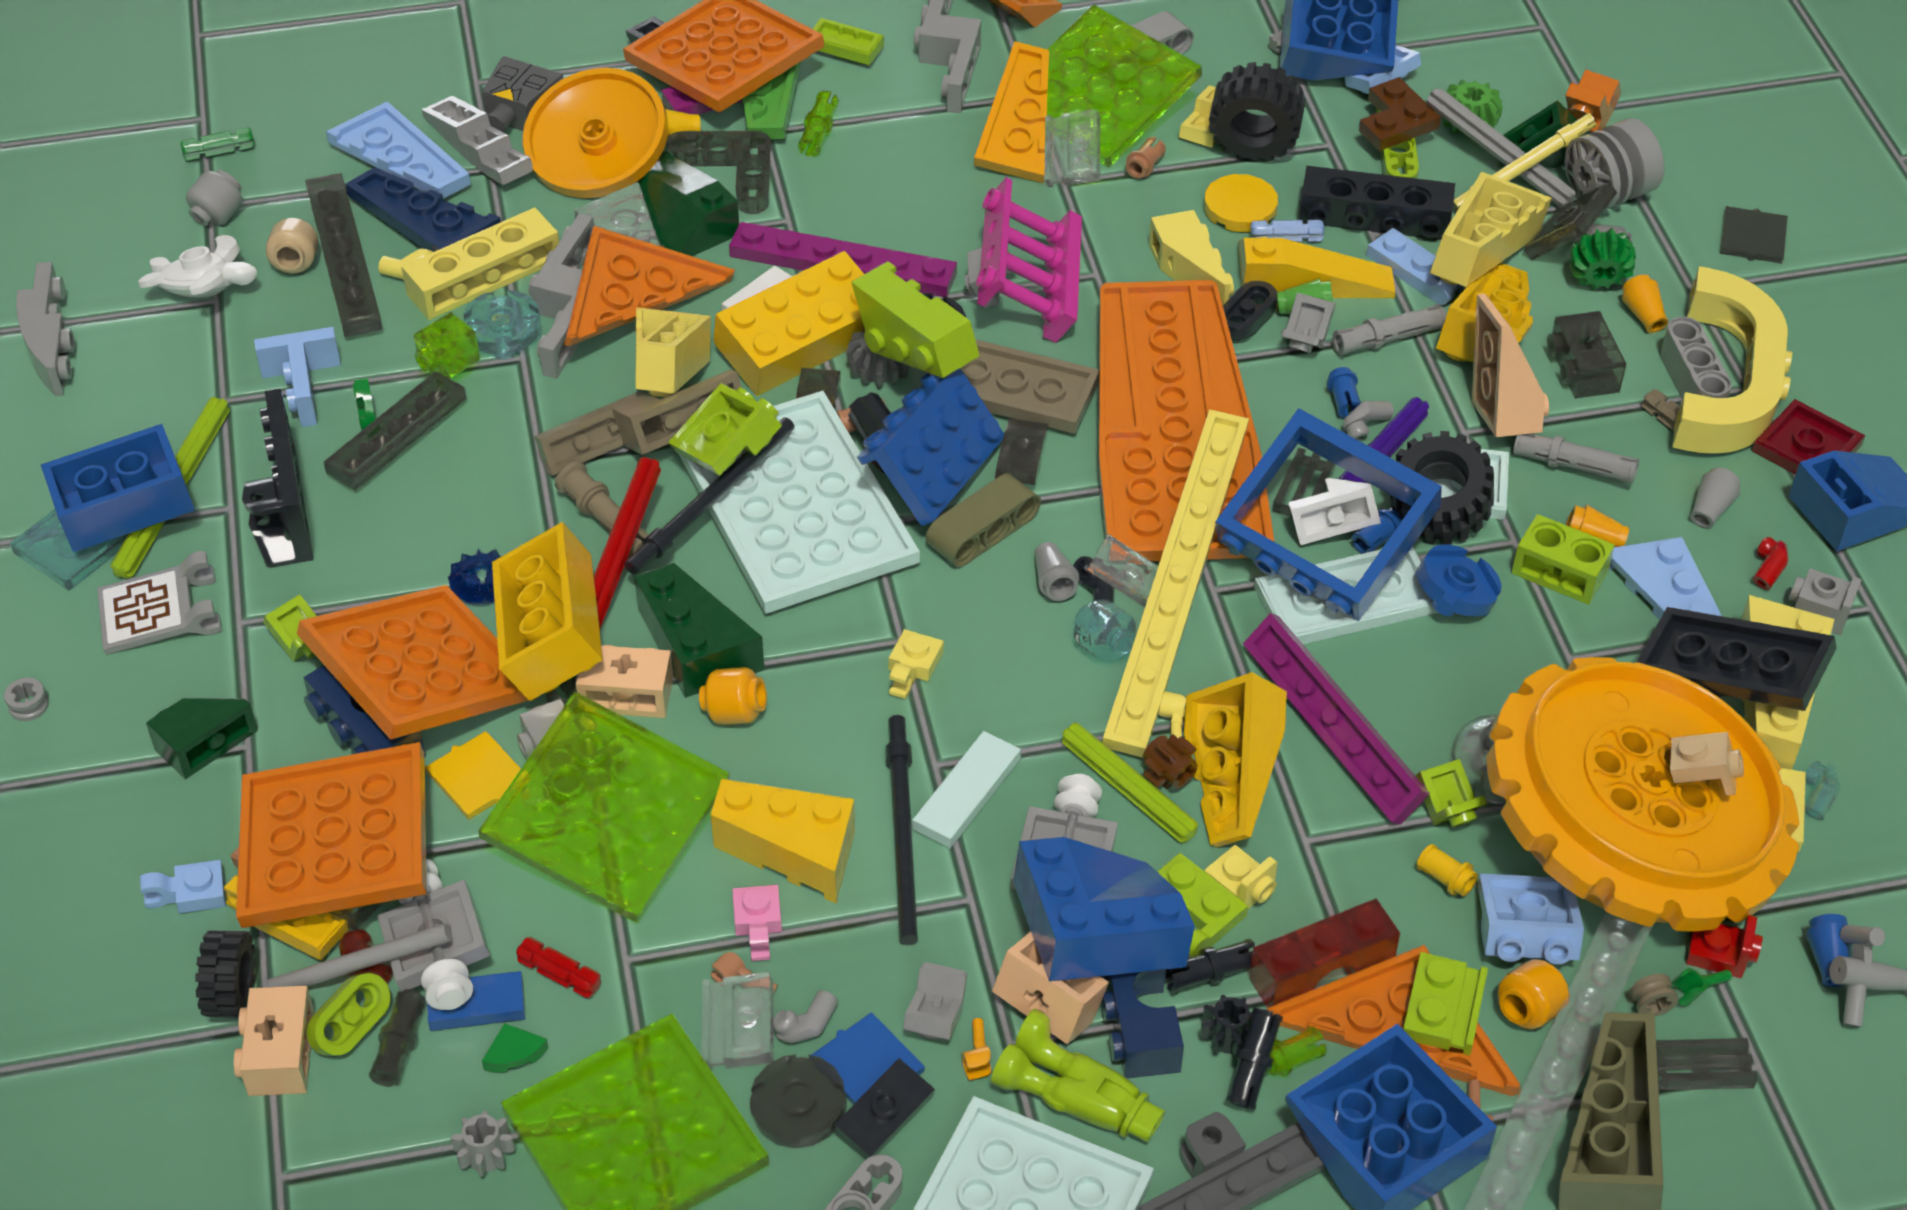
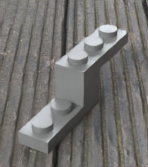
(949, 43)
(556, 290)

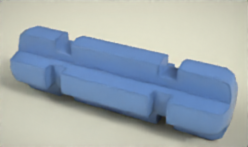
(1288, 229)

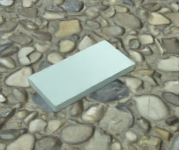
(1313, 621)

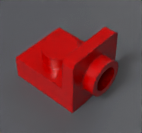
(1725, 948)

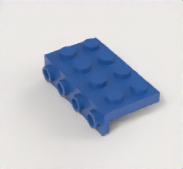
(934, 443)

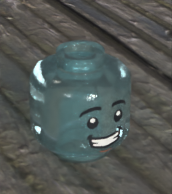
(1104, 630)

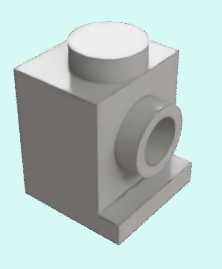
(1825, 596)

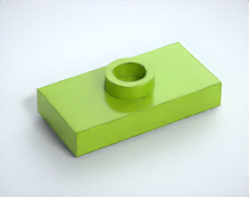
(849, 41)

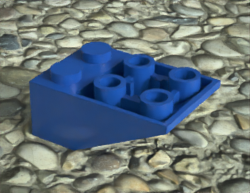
(1851, 496)

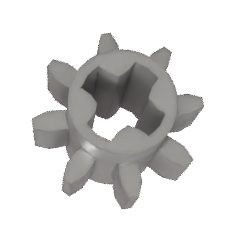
(483, 1143)

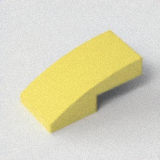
(1196, 126)

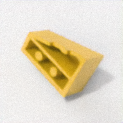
(787, 831)

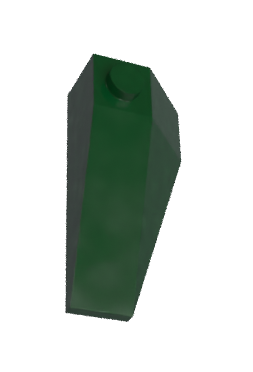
(688, 206)

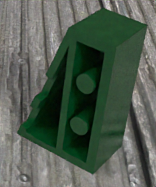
(694, 627)

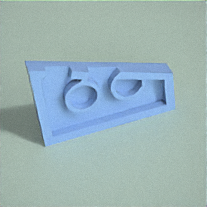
(1664, 576)

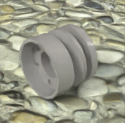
(1618, 154)

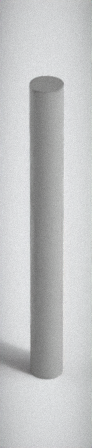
(364, 958)

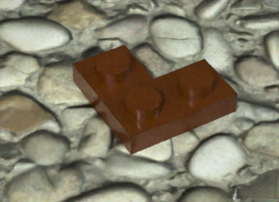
(1401, 115)

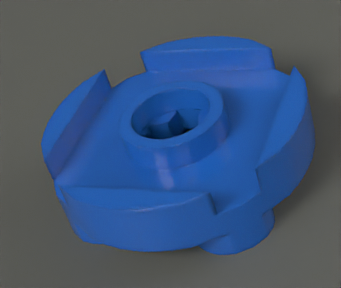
(1458, 582)

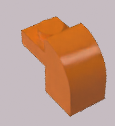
(1593, 95)

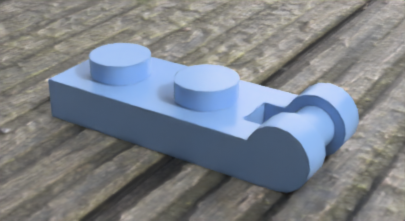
(1412, 265)

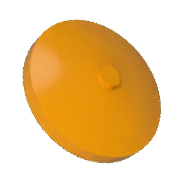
(595, 132)

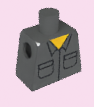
(514, 91)

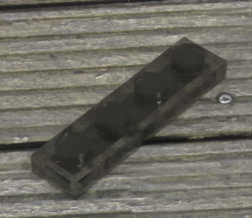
(395, 430)

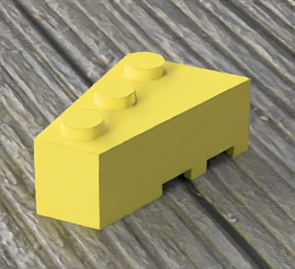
(669, 349)

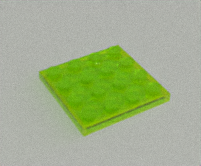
(1120, 74)
(604, 806)
(636, 1126)

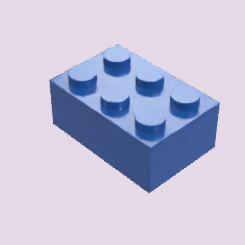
(117, 487)

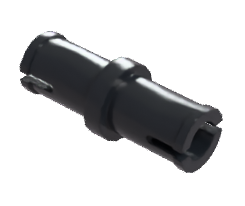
(1211, 966)
(1254, 1058)

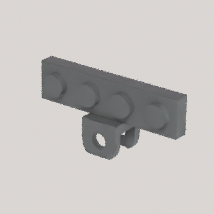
(1235, 1178)

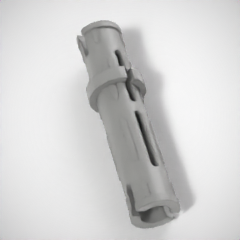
(1375, 332)
(1584, 458)

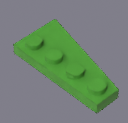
(771, 104)

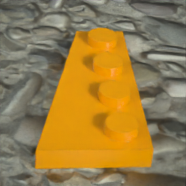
(1016, 123)

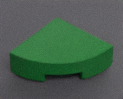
(364, 402)
(512, 1049)

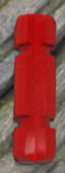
(558, 967)

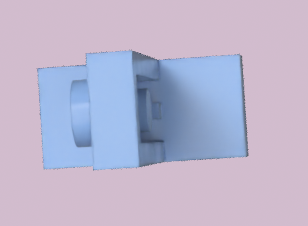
(294, 358)

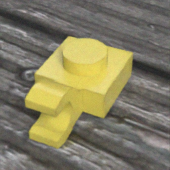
(913, 658)

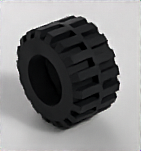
(1260, 90)
(1458, 461)

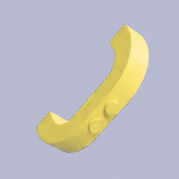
(1756, 320)

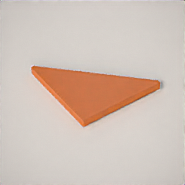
(632, 274)
(1375, 1000)

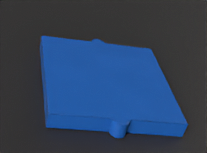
(865, 1054)

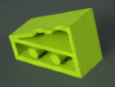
(910, 326)

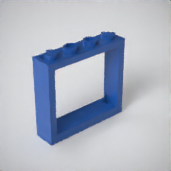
(1357, 459)

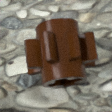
(1170, 761)

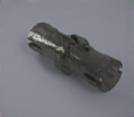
(397, 1038)

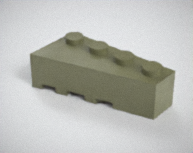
(1617, 1136)

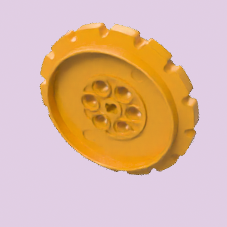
(1597, 804)

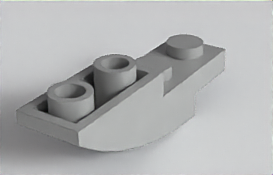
(44, 328)

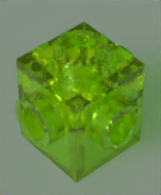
(446, 346)

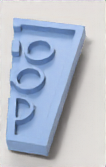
(398, 147)

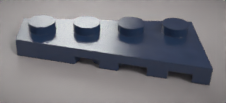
(416, 213)

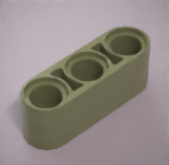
(983, 520)

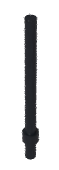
(661, 540)
(898, 759)

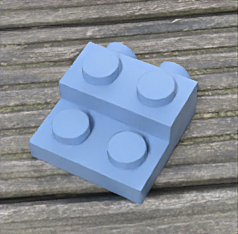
(1529, 918)

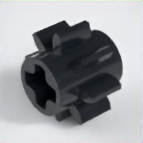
(1226, 1024)

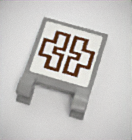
(157, 606)

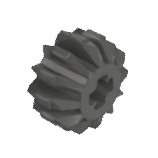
(871, 366)

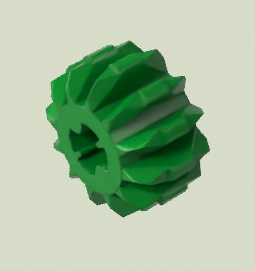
(1602, 259)

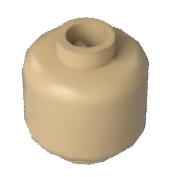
(292, 245)

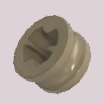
(1654, 994)

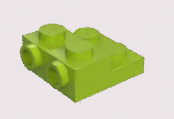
(724, 427)

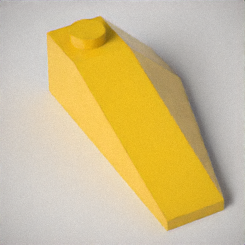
(1294, 263)
(1507, 290)
(1237, 741)

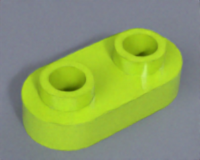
(346, 1016)

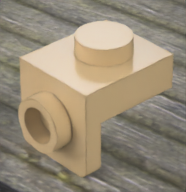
(1706, 759)

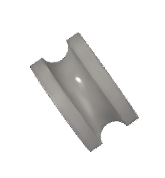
(31, 708)

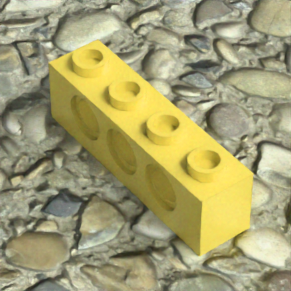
(479, 263)

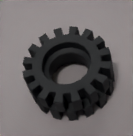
(225, 972)

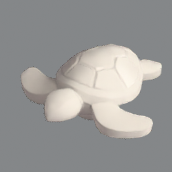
(199, 271)

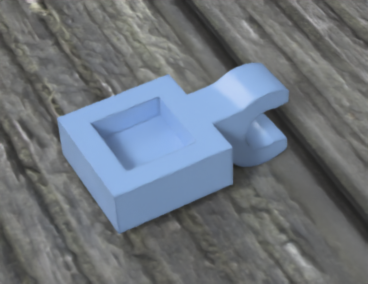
(192, 889)

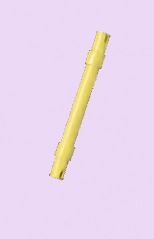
(1560, 139)

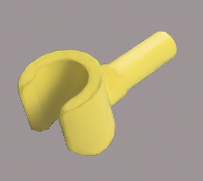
(1173, 707)

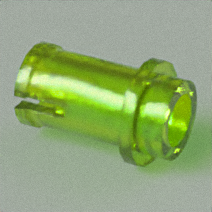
(1295, 1052)

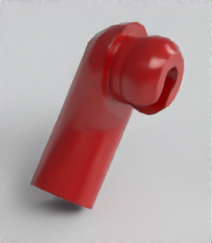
(1775, 562)

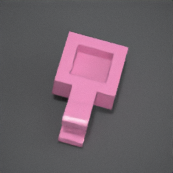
(757, 915)

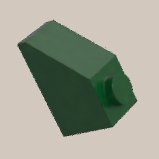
(1539, 129)
(200, 731)

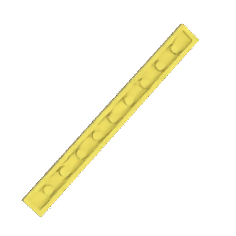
(1175, 585)

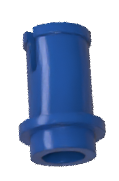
(1343, 384)
(1375, 535)

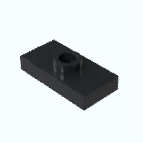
(884, 1109)

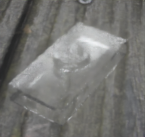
(1124, 569)

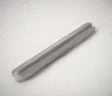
(1498, 145)

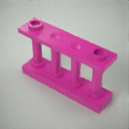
(1060, 257)

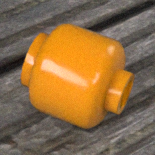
(733, 696)
(1532, 994)

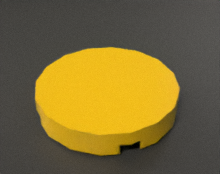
(1239, 201)

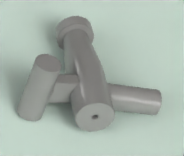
(1863, 973)

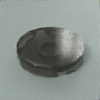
(797, 1101)

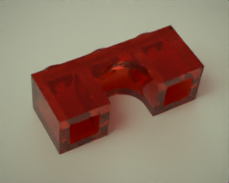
(1303, 957)

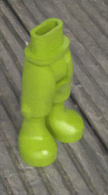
(1085, 1085)

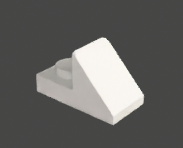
(1335, 512)

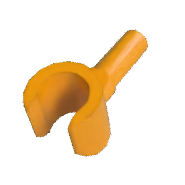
(977, 1061)

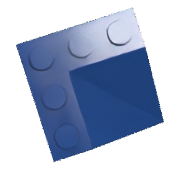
(1338, 38)
(1099, 911)
(1391, 1124)

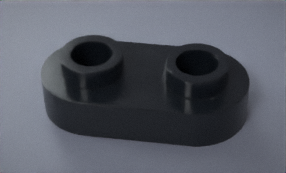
(1249, 308)

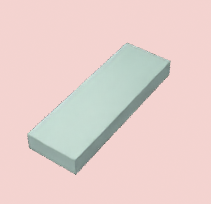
(966, 789)

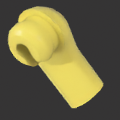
(392, 266)

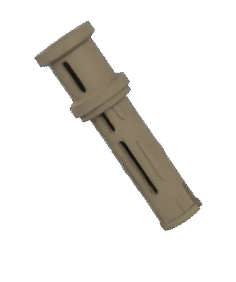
(592, 497)

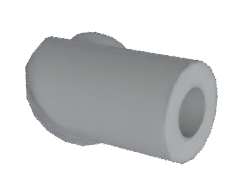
(796, 1028)

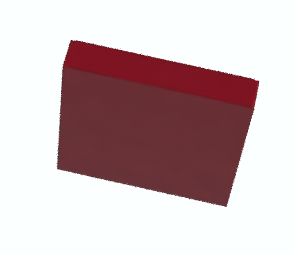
(1802, 435)

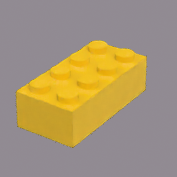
(791, 324)
(546, 612)

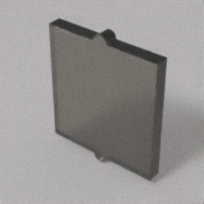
(1753, 234)

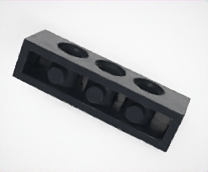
(1377, 202)

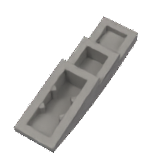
(476, 140)

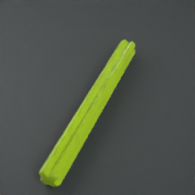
(188, 458)

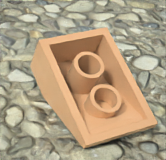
(1503, 381)

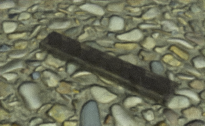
(343, 255)

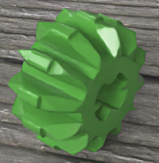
(1478, 99)

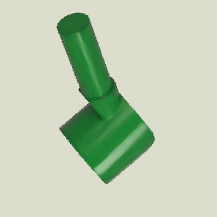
(1694, 984)

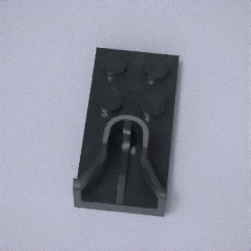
(278, 496)
(1741, 657)

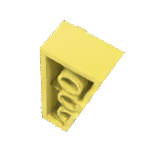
(1488, 228)
(1779, 726)

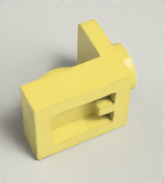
(1244, 875)

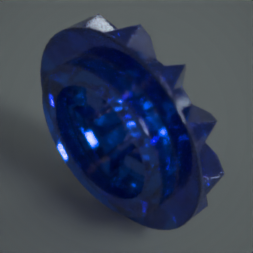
(464, 578)

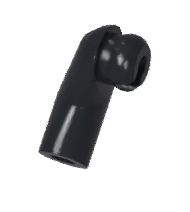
(1099, 587)

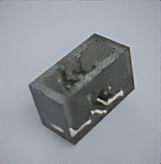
(1586, 354)

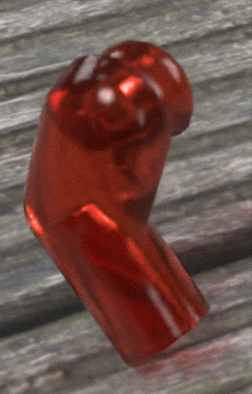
(357, 940)

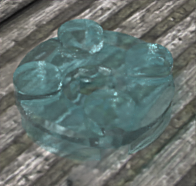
(506, 338)

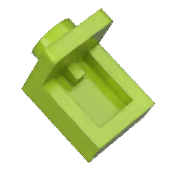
(284, 625)
(1450, 794)

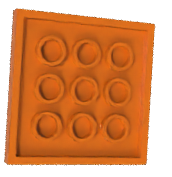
(723, 50)
(412, 660)
(332, 835)

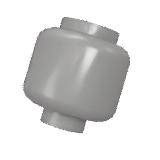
(214, 198)

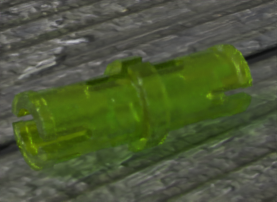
(818, 123)

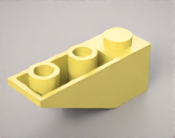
(1185, 252)

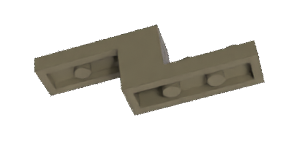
(633, 421)

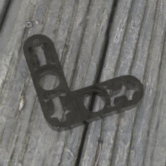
(738, 150)

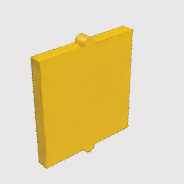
(474, 774)

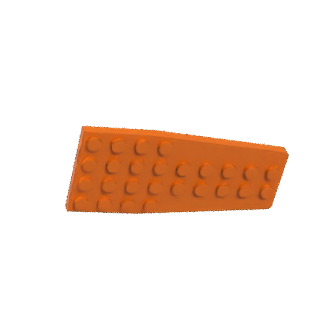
(1159, 374)

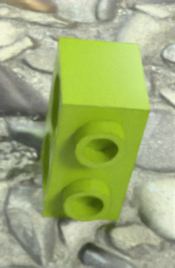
(1563, 559)

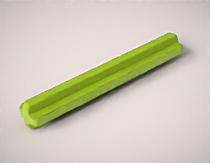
(1130, 782)

